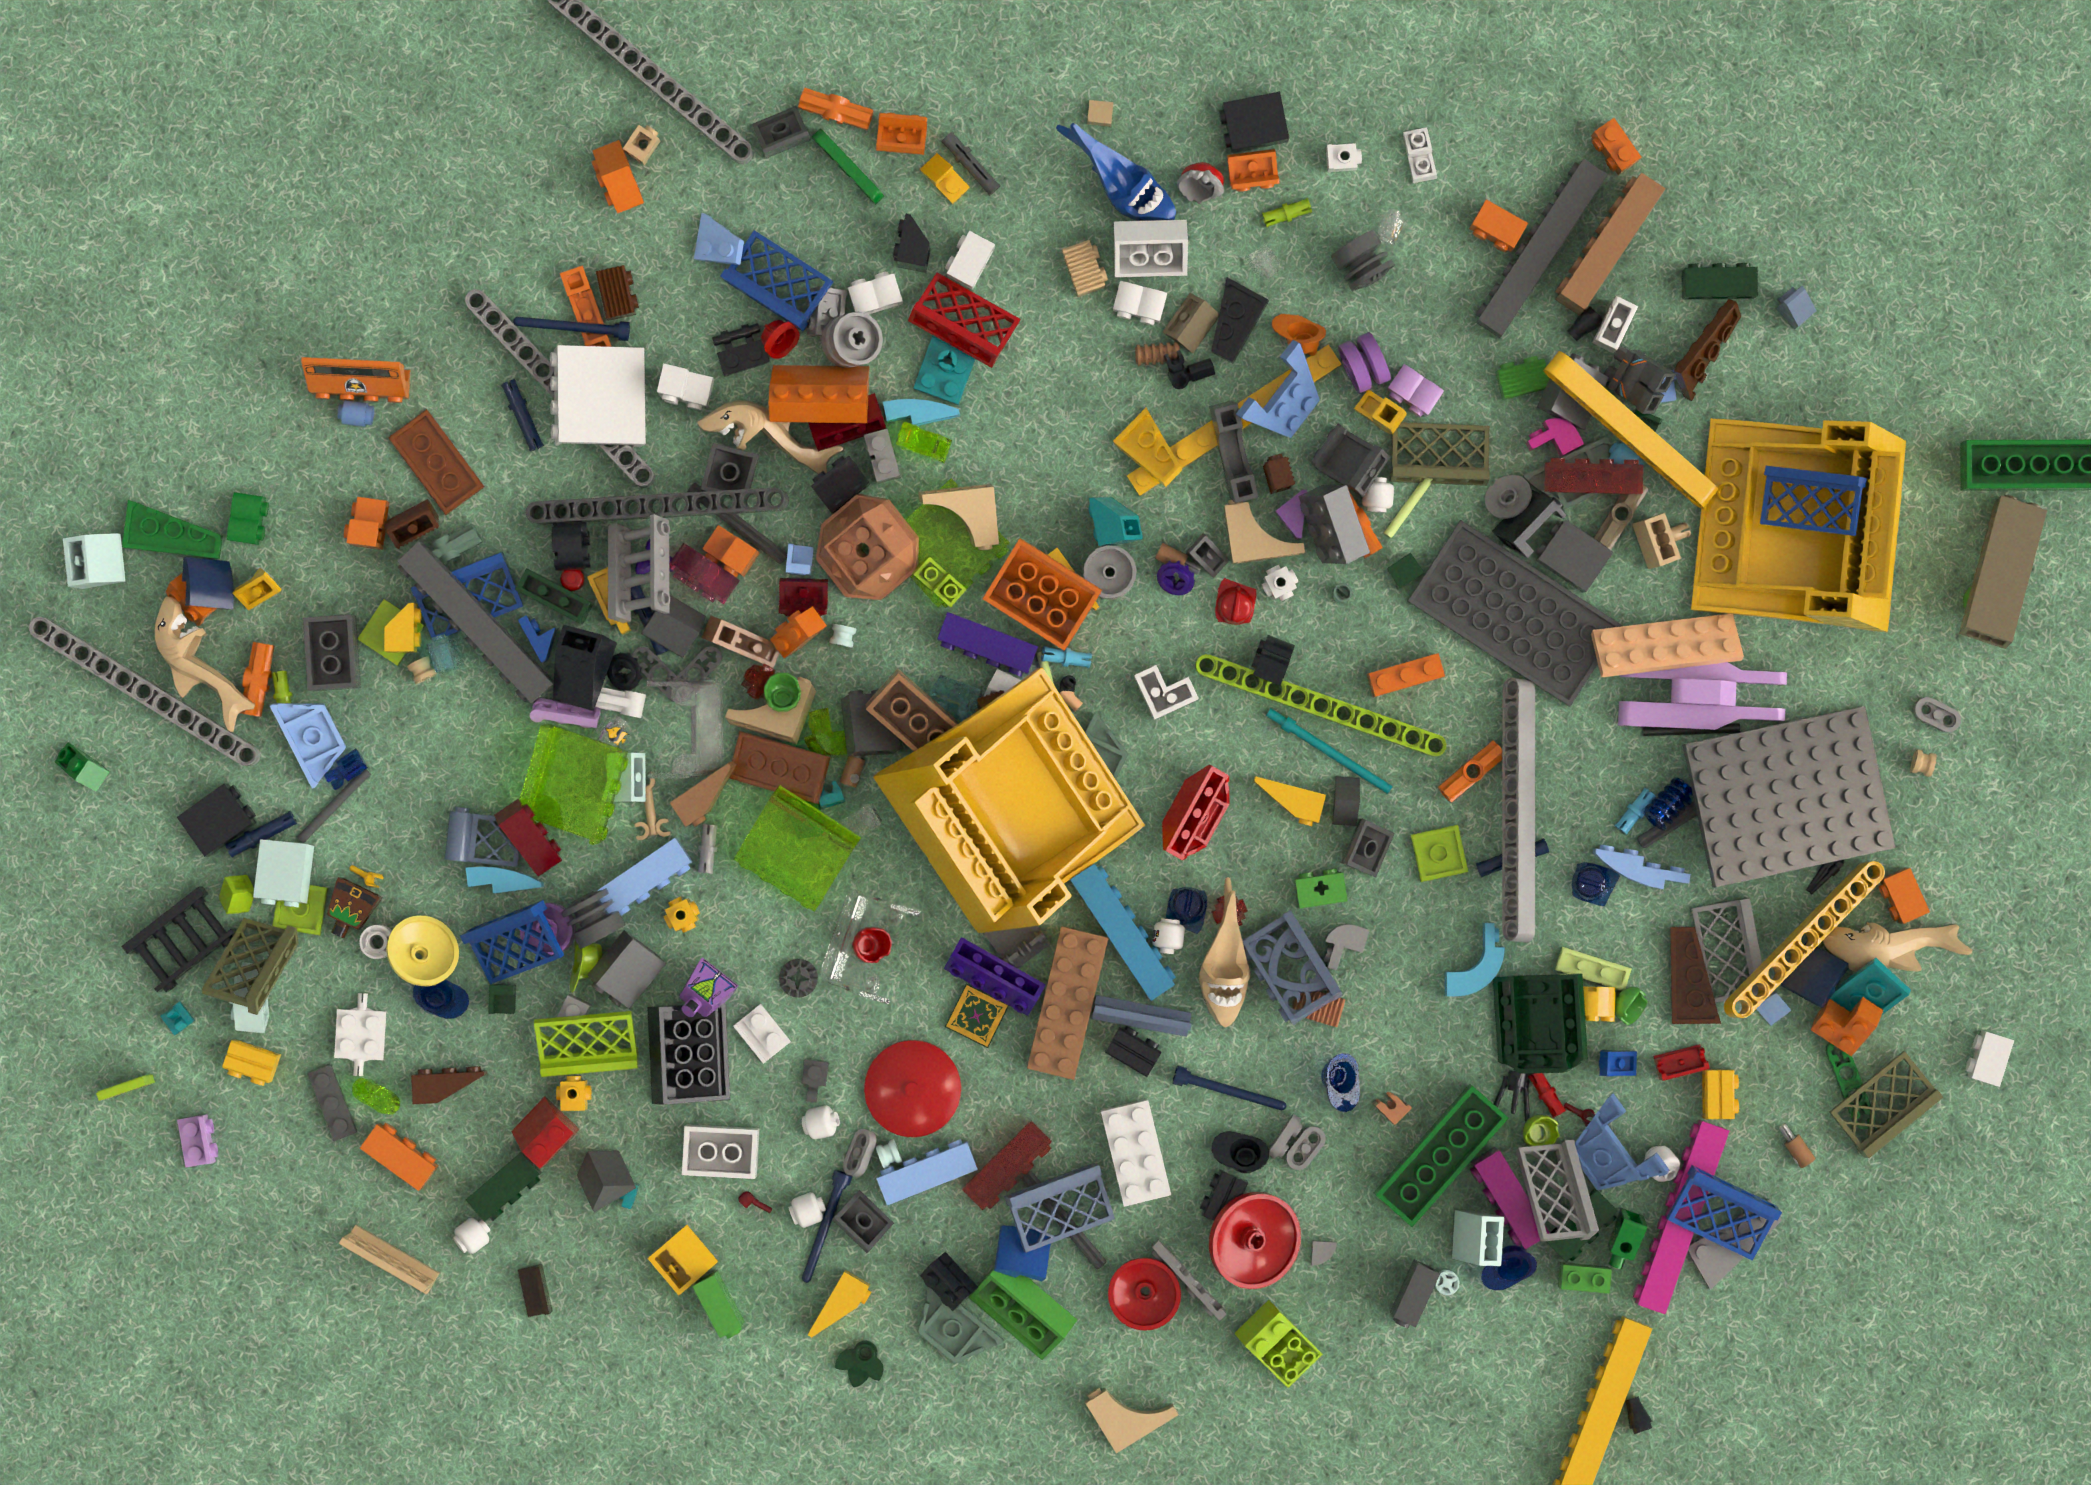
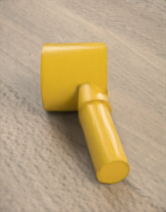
(368, 876)

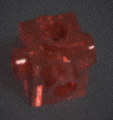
(755, 680)
(1219, 908)

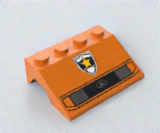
(356, 378)

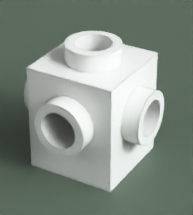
(1272, 589)

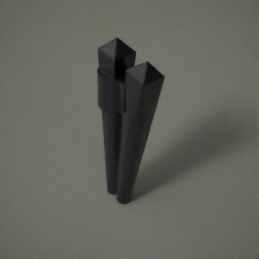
(1823, 874)

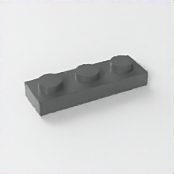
(332, 1102)

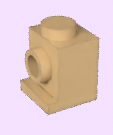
(632, 146)

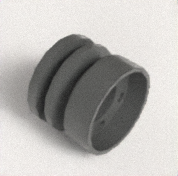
(1362, 260)
(593, 918)

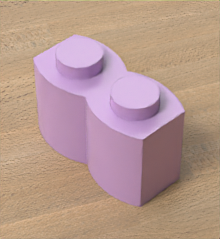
(1415, 391)

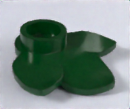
(858, 1366)

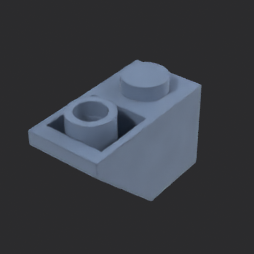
(1796, 306)

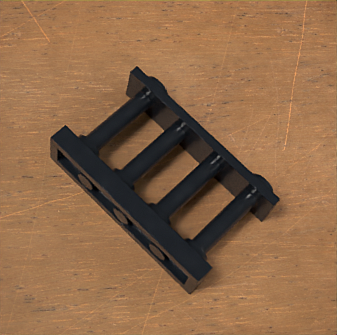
(158, 930)

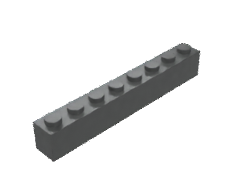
(1541, 248)
(475, 621)

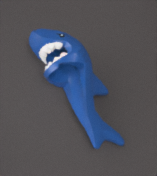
(1126, 184)

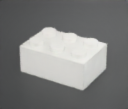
(1150, 248)
(720, 1151)

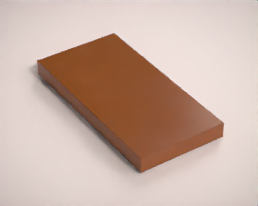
(436, 462)
(774, 763)

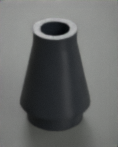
(1585, 323)
(1637, 1416)

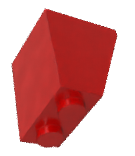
(543, 1132)

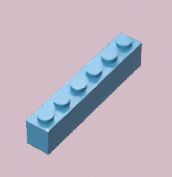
(1122, 931)

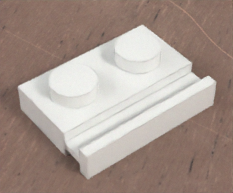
(762, 1033)

